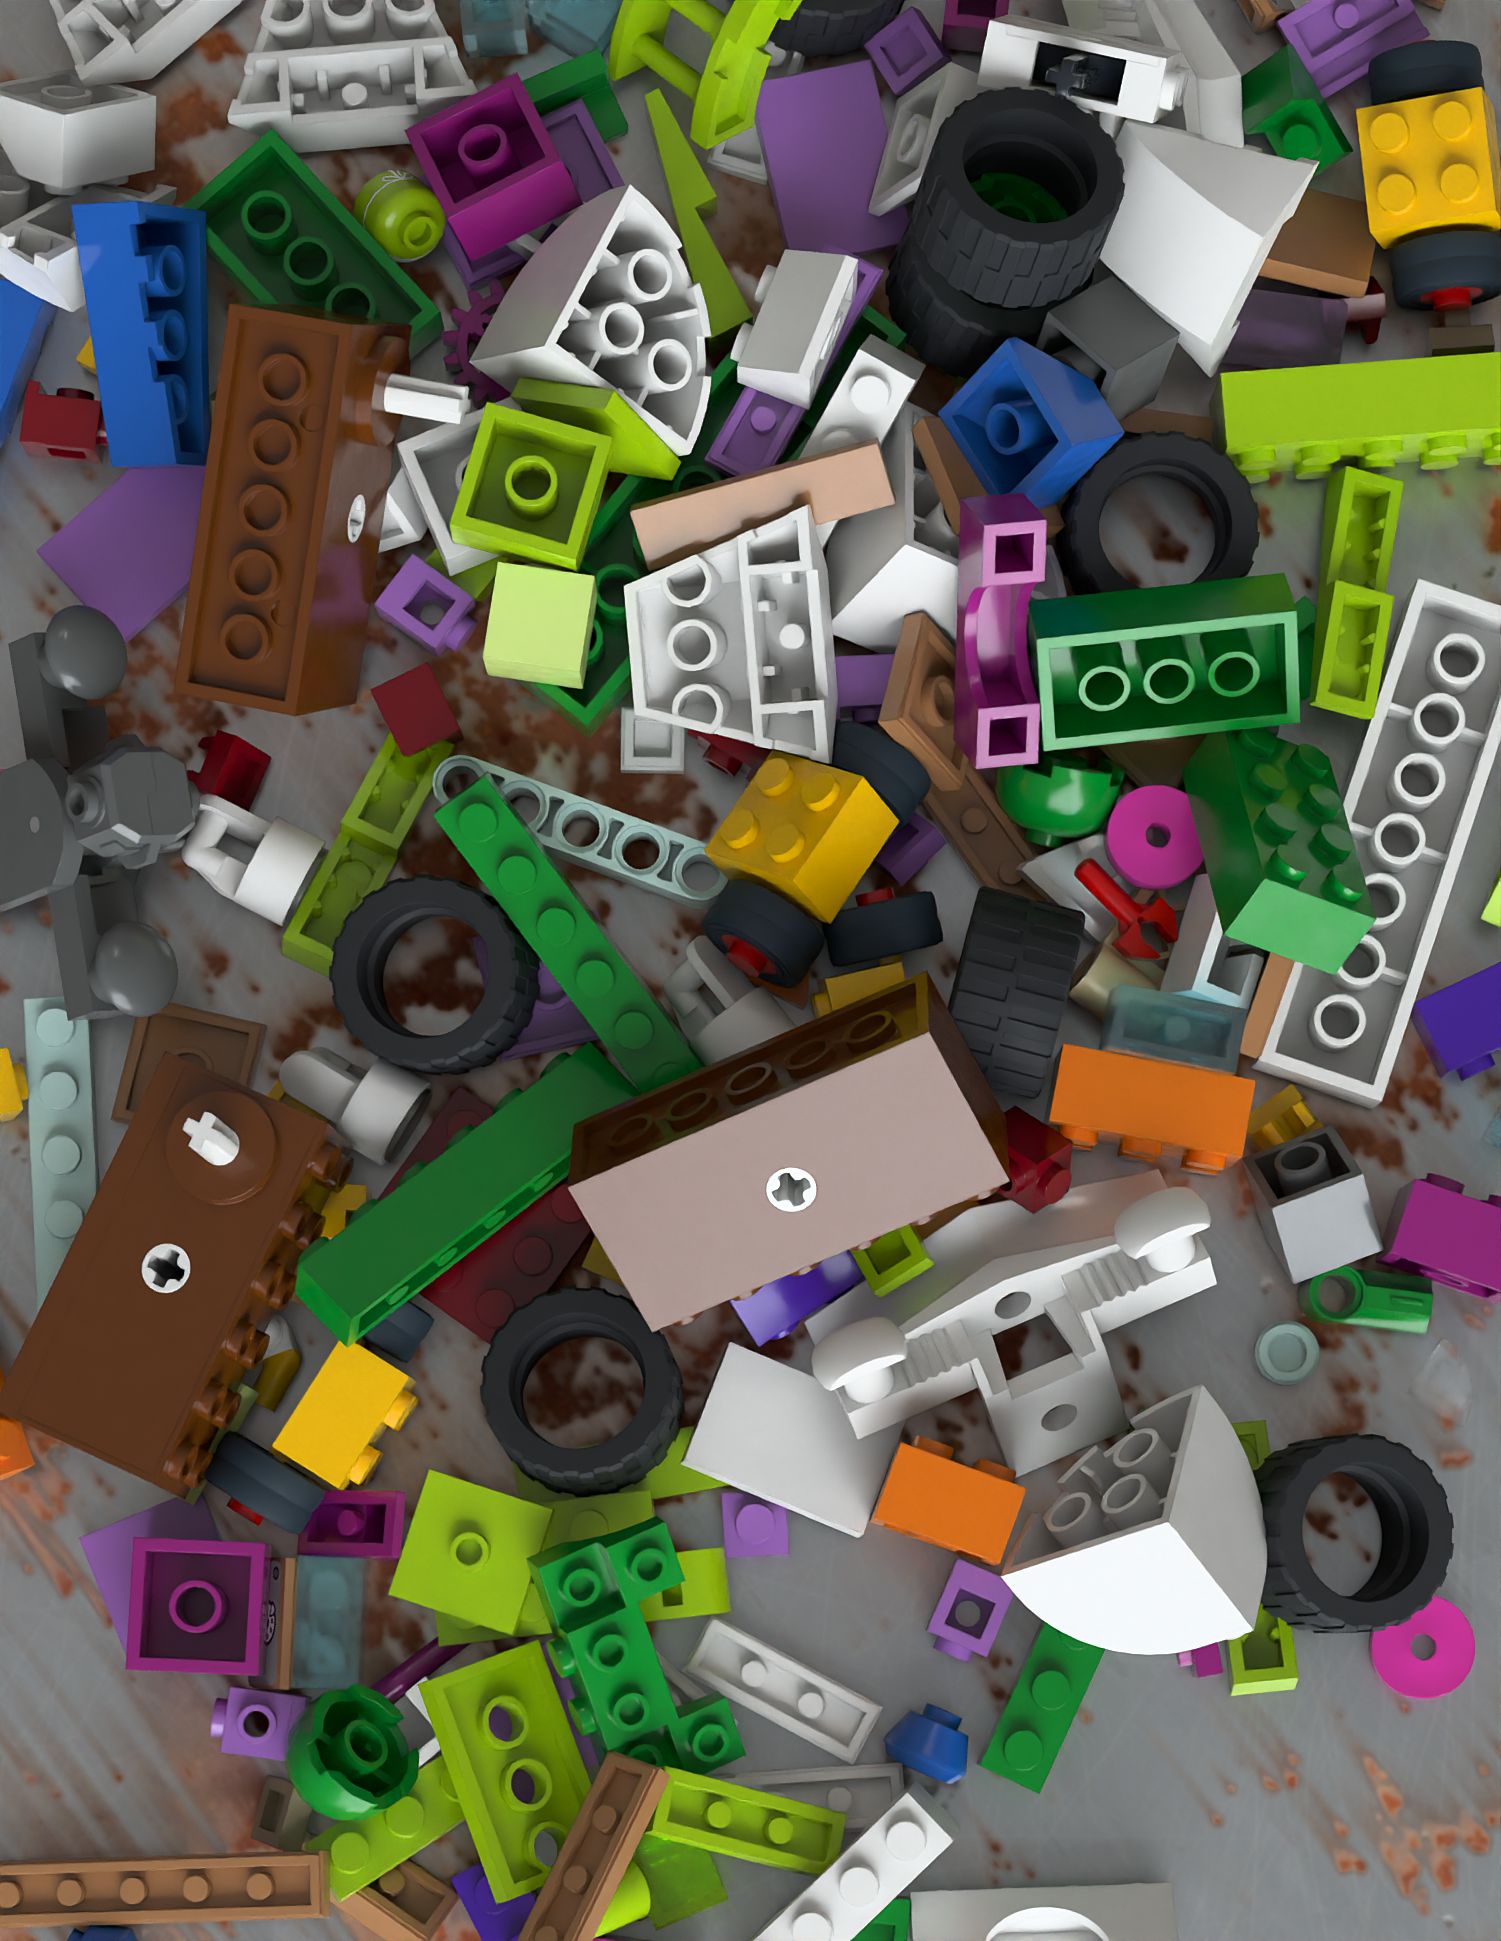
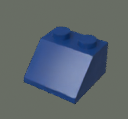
(1030, 424)

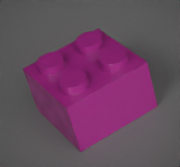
(493, 167)
(1445, 1237)
(198, 1606)

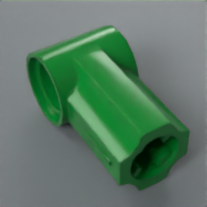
(1372, 1300)

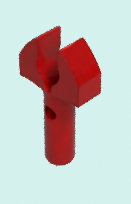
(1128, 912)

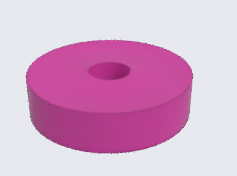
(1127, 843)
(1443, 1669)

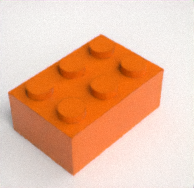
(1149, 1109)
(948, 1502)

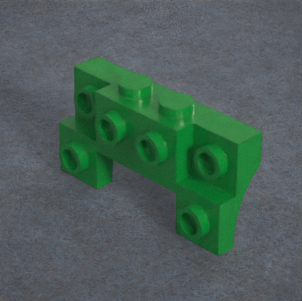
(607, 1652)

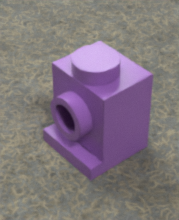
(421, 586)
(862, 686)
(991, 1596)
(231, 1715)

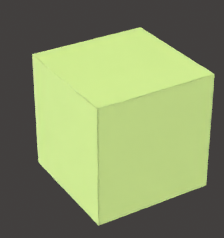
(540, 624)

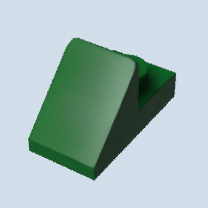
(1291, 112)

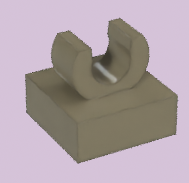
(1459, 336)
(282, 1816)

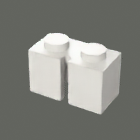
(1198, 956)

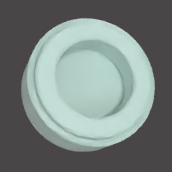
(1286, 1353)

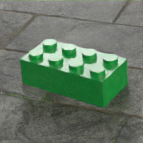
(296, 244)
(1165, 661)
(1278, 847)

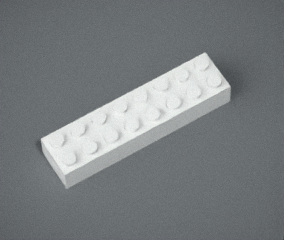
(1410, 820)

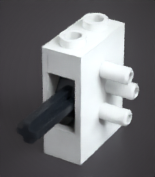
(1085, 67)

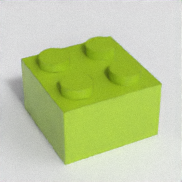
(531, 488)

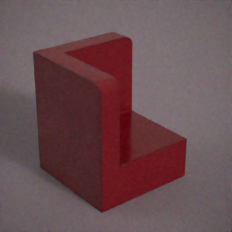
(416, 711)

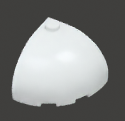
(609, 311)
(903, 555)
(1151, 1538)

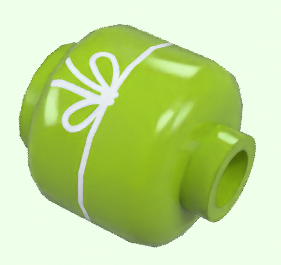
(401, 214)

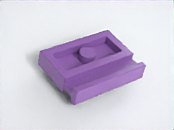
(1344, 35)

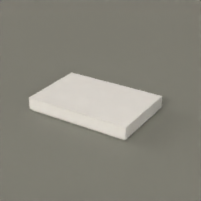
(788, 1442)

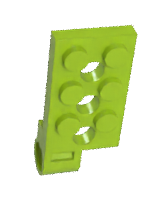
(593, 1516)
(484, 1768)

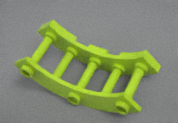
(735, 67)

